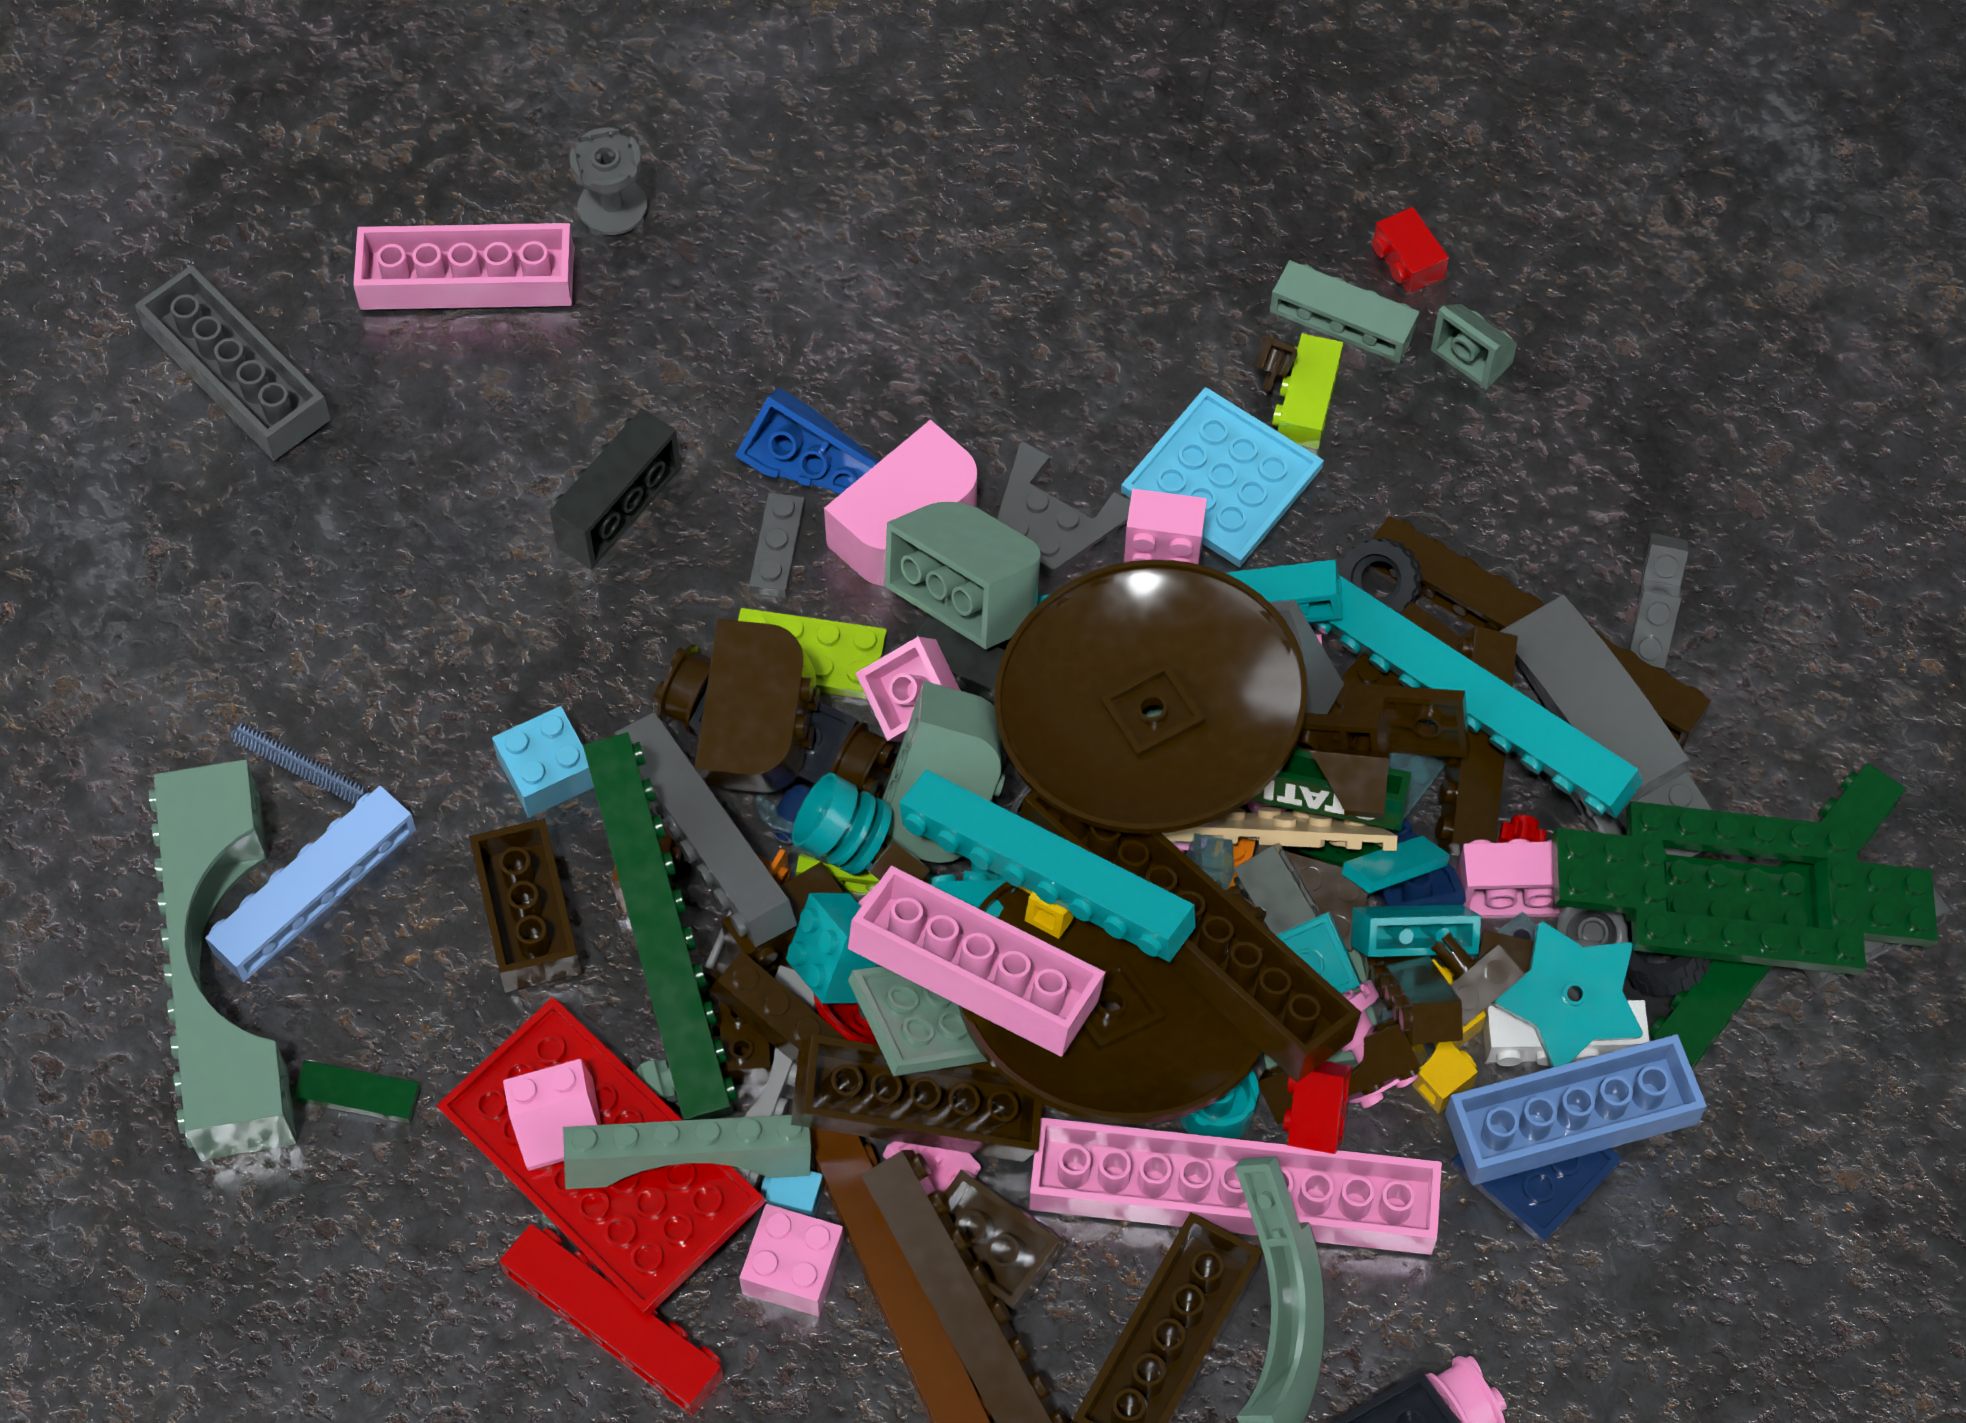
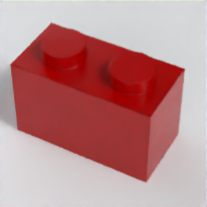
(1410, 250)
(1319, 1108)

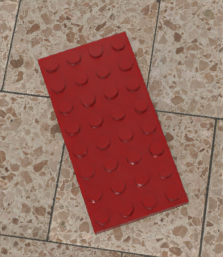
(638, 1231)

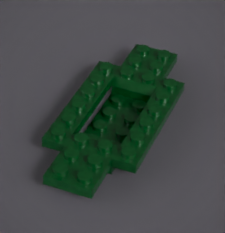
(1738, 908)

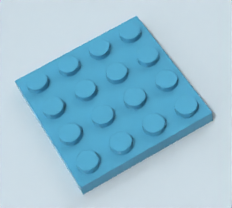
(1234, 463)

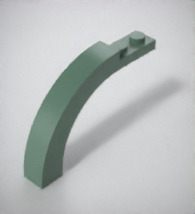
(1295, 1294)

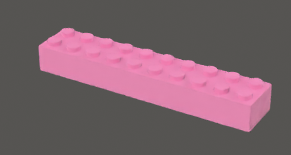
(1169, 1174)

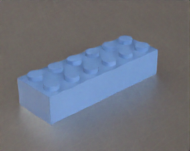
(1574, 1109)

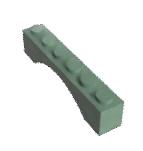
(608, 1153)

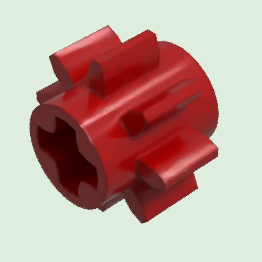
(1522, 828)

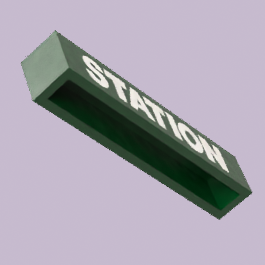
(1305, 788)

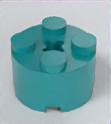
(1228, 1116)

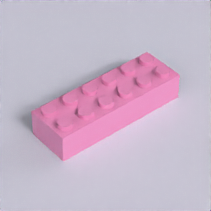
(464, 266)
(976, 960)

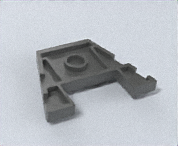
(1053, 525)

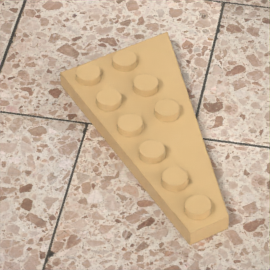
(1290, 829)

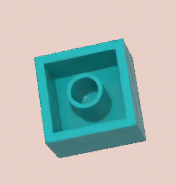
(821, 947)

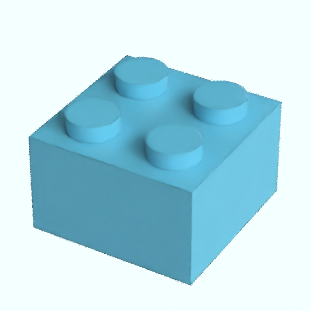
(543, 761)

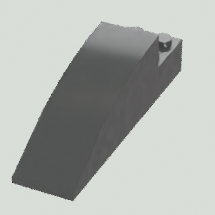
(1598, 697)

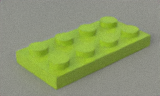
(832, 647)

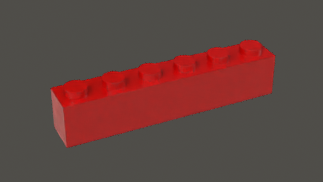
(611, 1320)

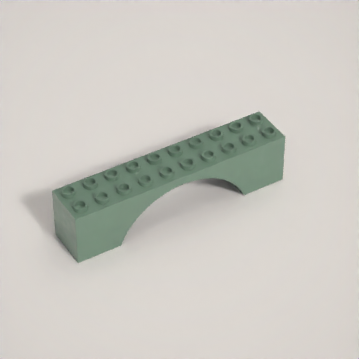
(228, 1079)

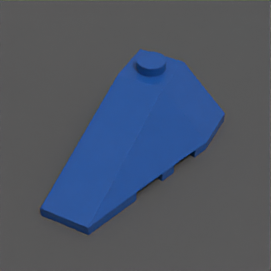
(802, 446)

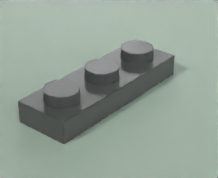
(777, 545)

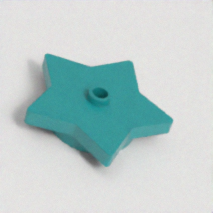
(1543, 1002)

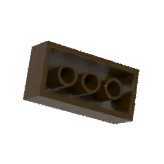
(525, 905)

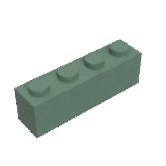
(1344, 311)

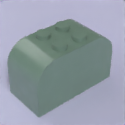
(963, 569)
(955, 739)

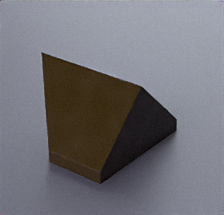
(1356, 779)

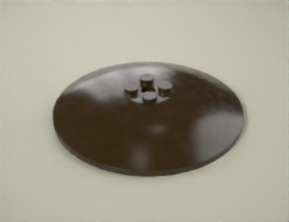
(1137, 639)
(1132, 1065)

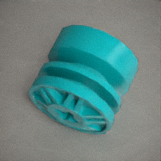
(841, 823)

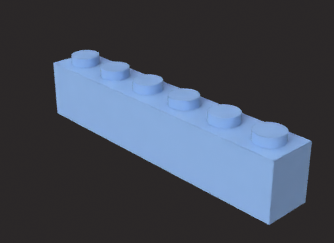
(310, 883)

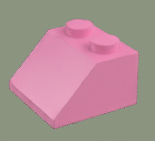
(547, 1102)

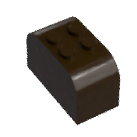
(756, 708)

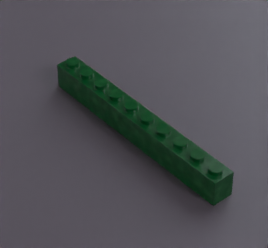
(658, 928)
(1713, 1002)

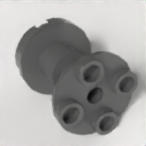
(607, 170)

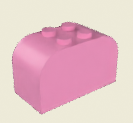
(915, 474)

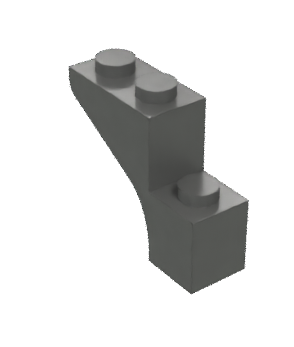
(1659, 598)

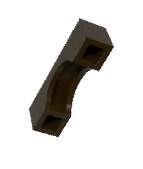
(1386, 1056)

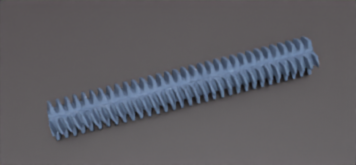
(298, 763)

